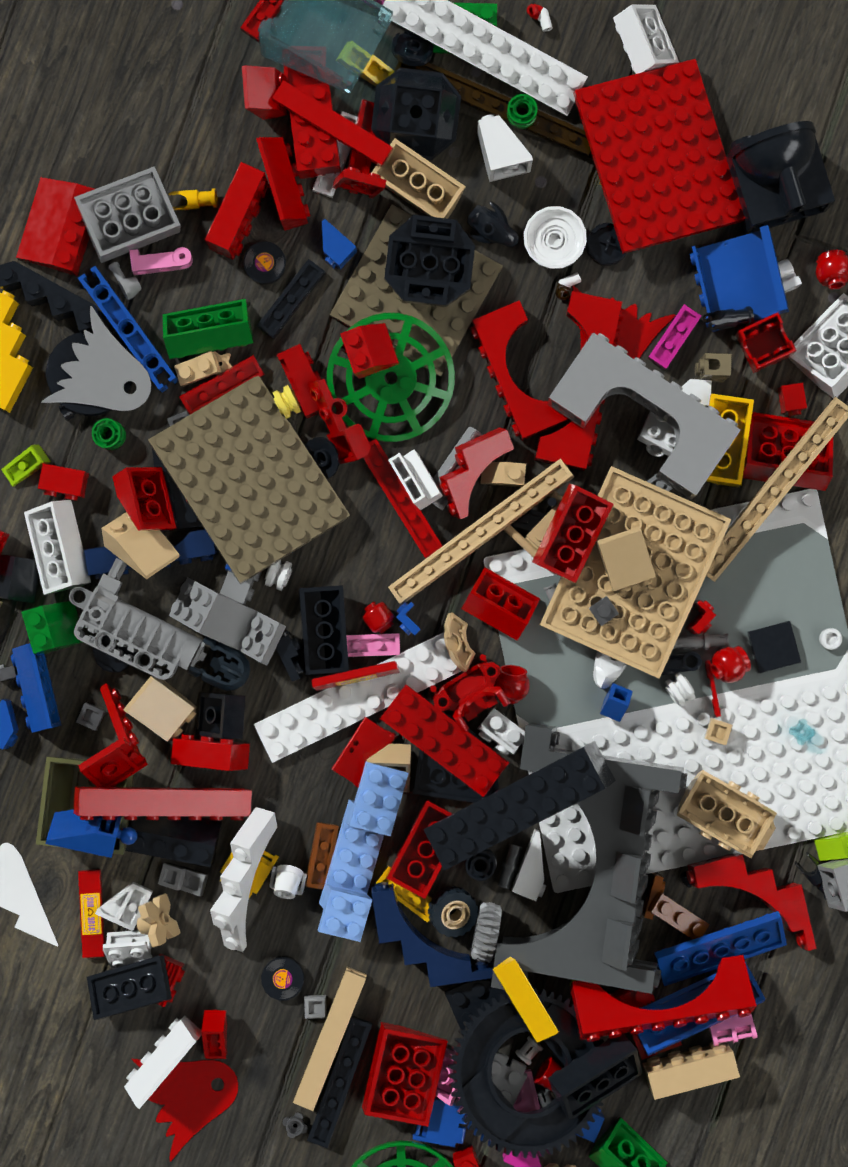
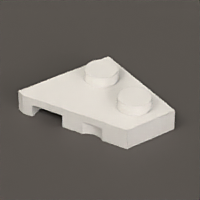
(124, 906)

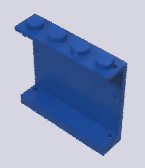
(740, 275)

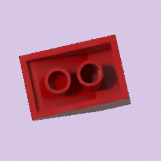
(145, 497)

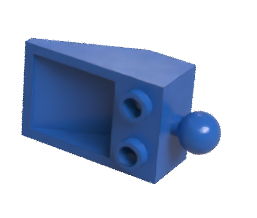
(88, 836)

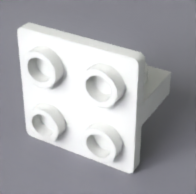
(502, 732)
(126, 948)

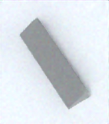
(451, 464)

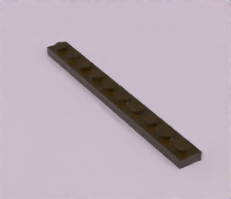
(497, 104)

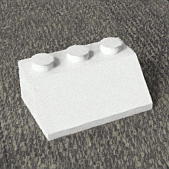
(645, 38)

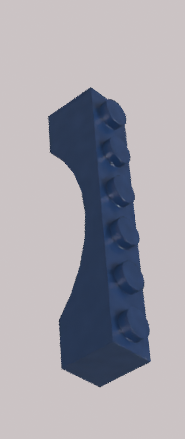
(193, 546)

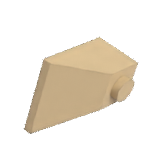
(395, 756)

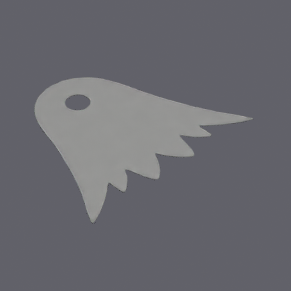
(102, 372)

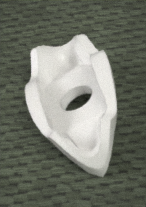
(606, 670)

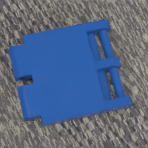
(443, 1126)

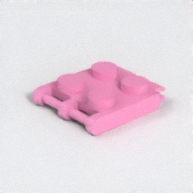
(732, 1027)

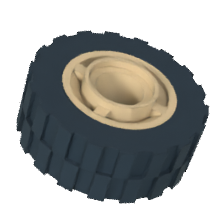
(461, 919)

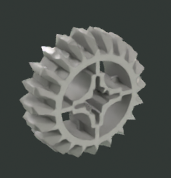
(486, 932)

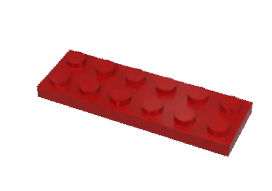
(444, 741)

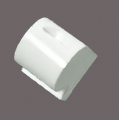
(788, 276)

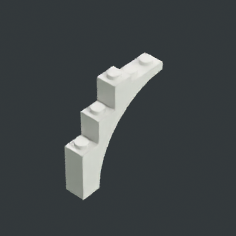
(236, 880)

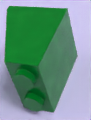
(51, 626)

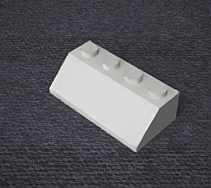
(57, 546)
(162, 1061)

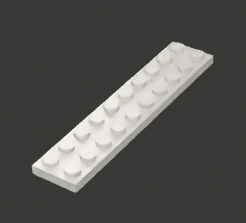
(490, 50)
(350, 703)

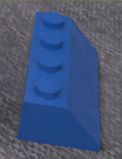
(36, 689)

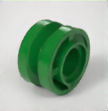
(522, 101)
(99, 434)

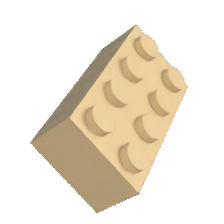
(690, 1069)

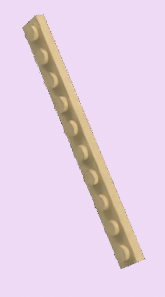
(778, 485)
(481, 531)

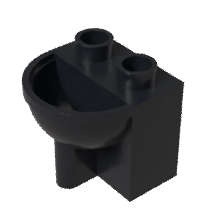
(779, 176)

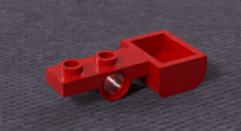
(349, 440)

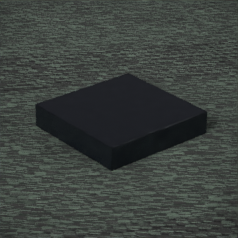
(774, 647)

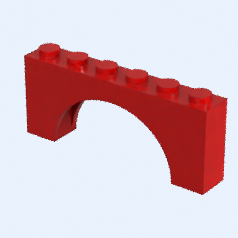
(494, 333)

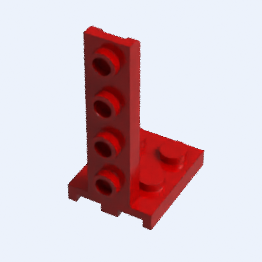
(357, 176)
(121, 757)

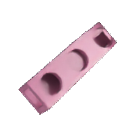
(160, 262)

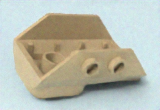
(727, 814)

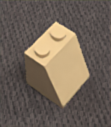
(626, 560)
(161, 708)

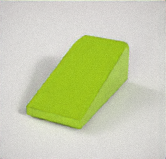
(25, 464)

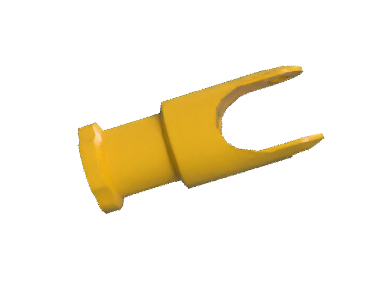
(197, 199)

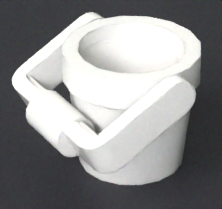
(287, 881)

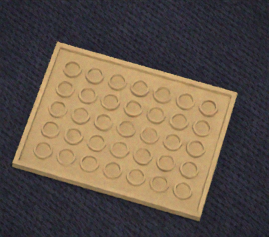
(681, 548)

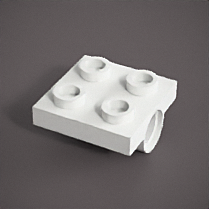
(657, 436)

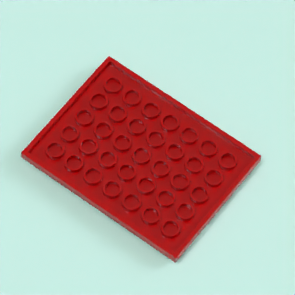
(658, 155)

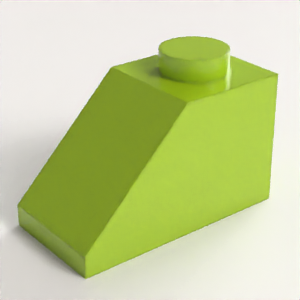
(832, 847)

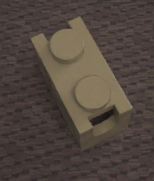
(714, 367)

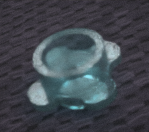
(808, 731)

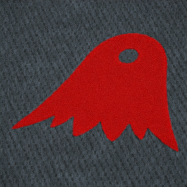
(635, 334)
(190, 1098)

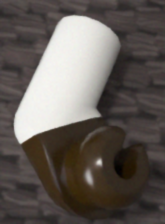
(565, 284)

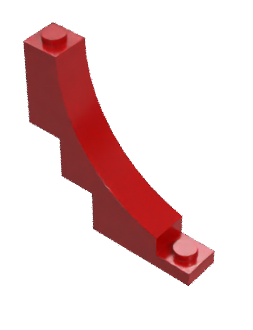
(787, 899)

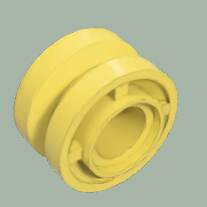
(287, 402)

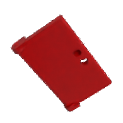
(365, 742)

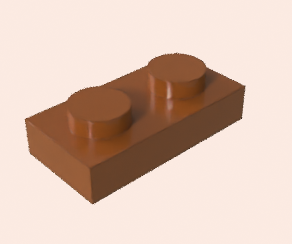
(656, 885)

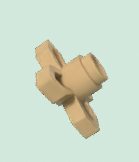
(156, 920)

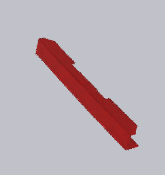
(712, 684)

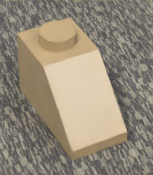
(504, 474)

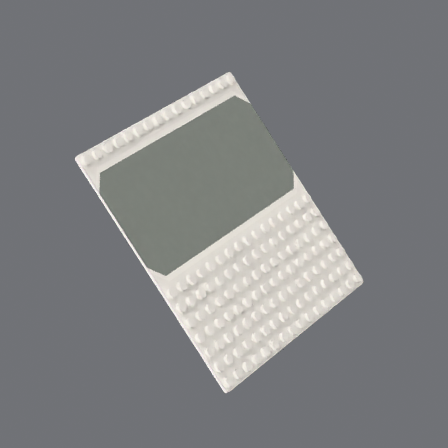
(773, 579)

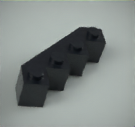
(42, 290)

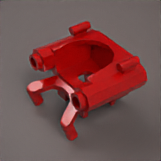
(470, 692)

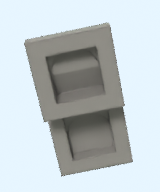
(183, 879)

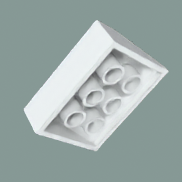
(824, 349)

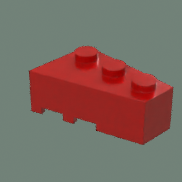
(300, 375)
(210, 753)

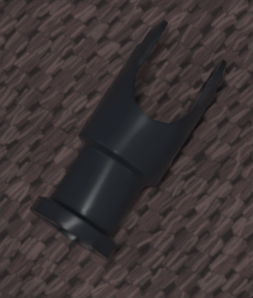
(729, 318)
(814, 876)

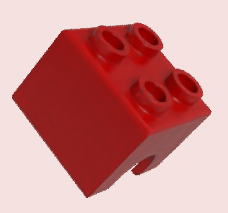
(765, 342)

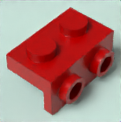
(703, 619)

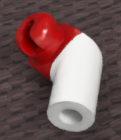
(541, 14)

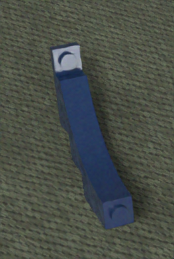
(443, 965)

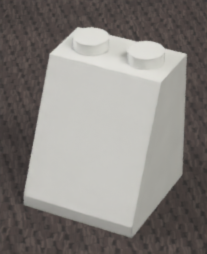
(501, 149)

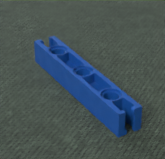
(120, 318)

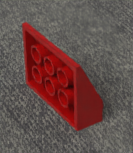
(55, 228)
(773, 439)
(404, 1075)

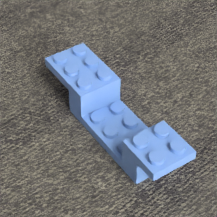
(357, 850)

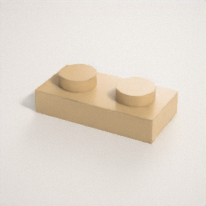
(197, 368)

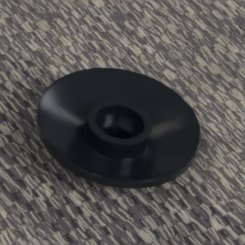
(318, 448)

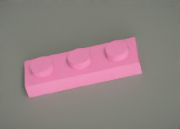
(373, 645)

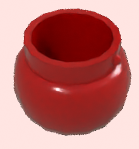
(832, 269)
(730, 664)
(513, 682)

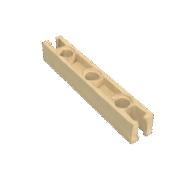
(330, 1038)

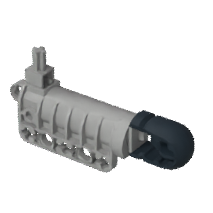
(141, 631)

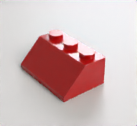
(501, 604)

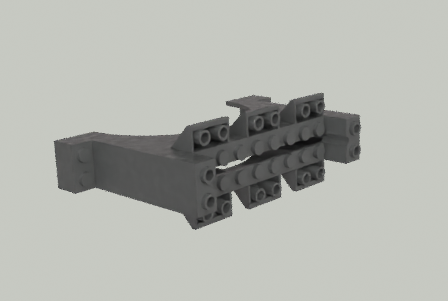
(602, 936)

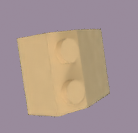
(141, 550)

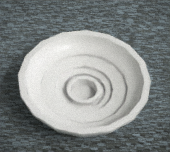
(555, 237)

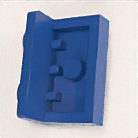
(407, 625)

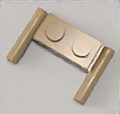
(535, 536)

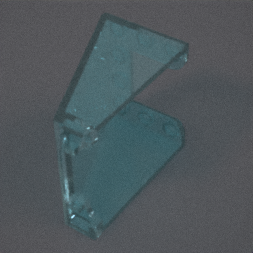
(325, 38)

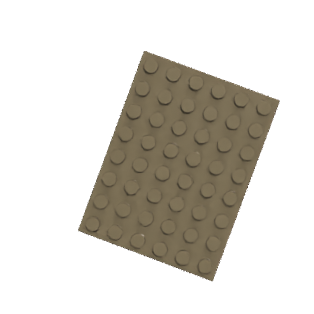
(249, 479)

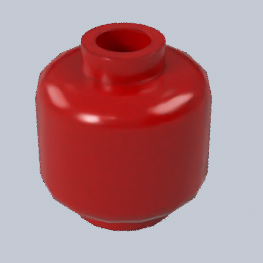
(378, 617)

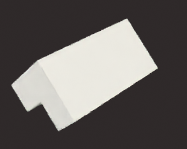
(416, 479)

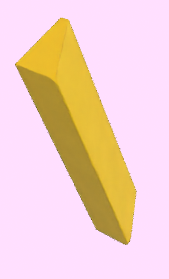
(525, 999)

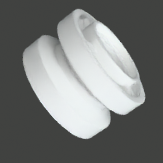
(278, 574)
(680, 690)

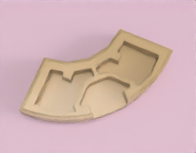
(457, 643)

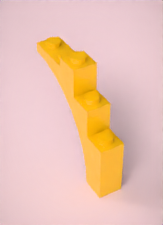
(13, 370)

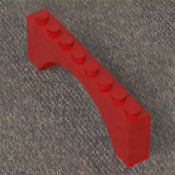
(573, 442)
(603, 1015)

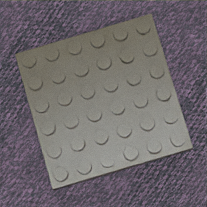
(371, 295)

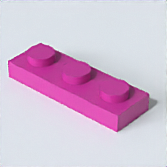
(674, 337)

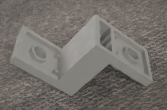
(227, 621)

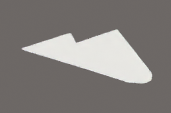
(20, 897)

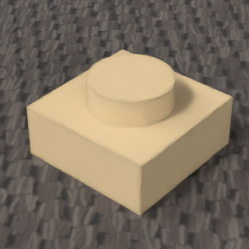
(718, 731)

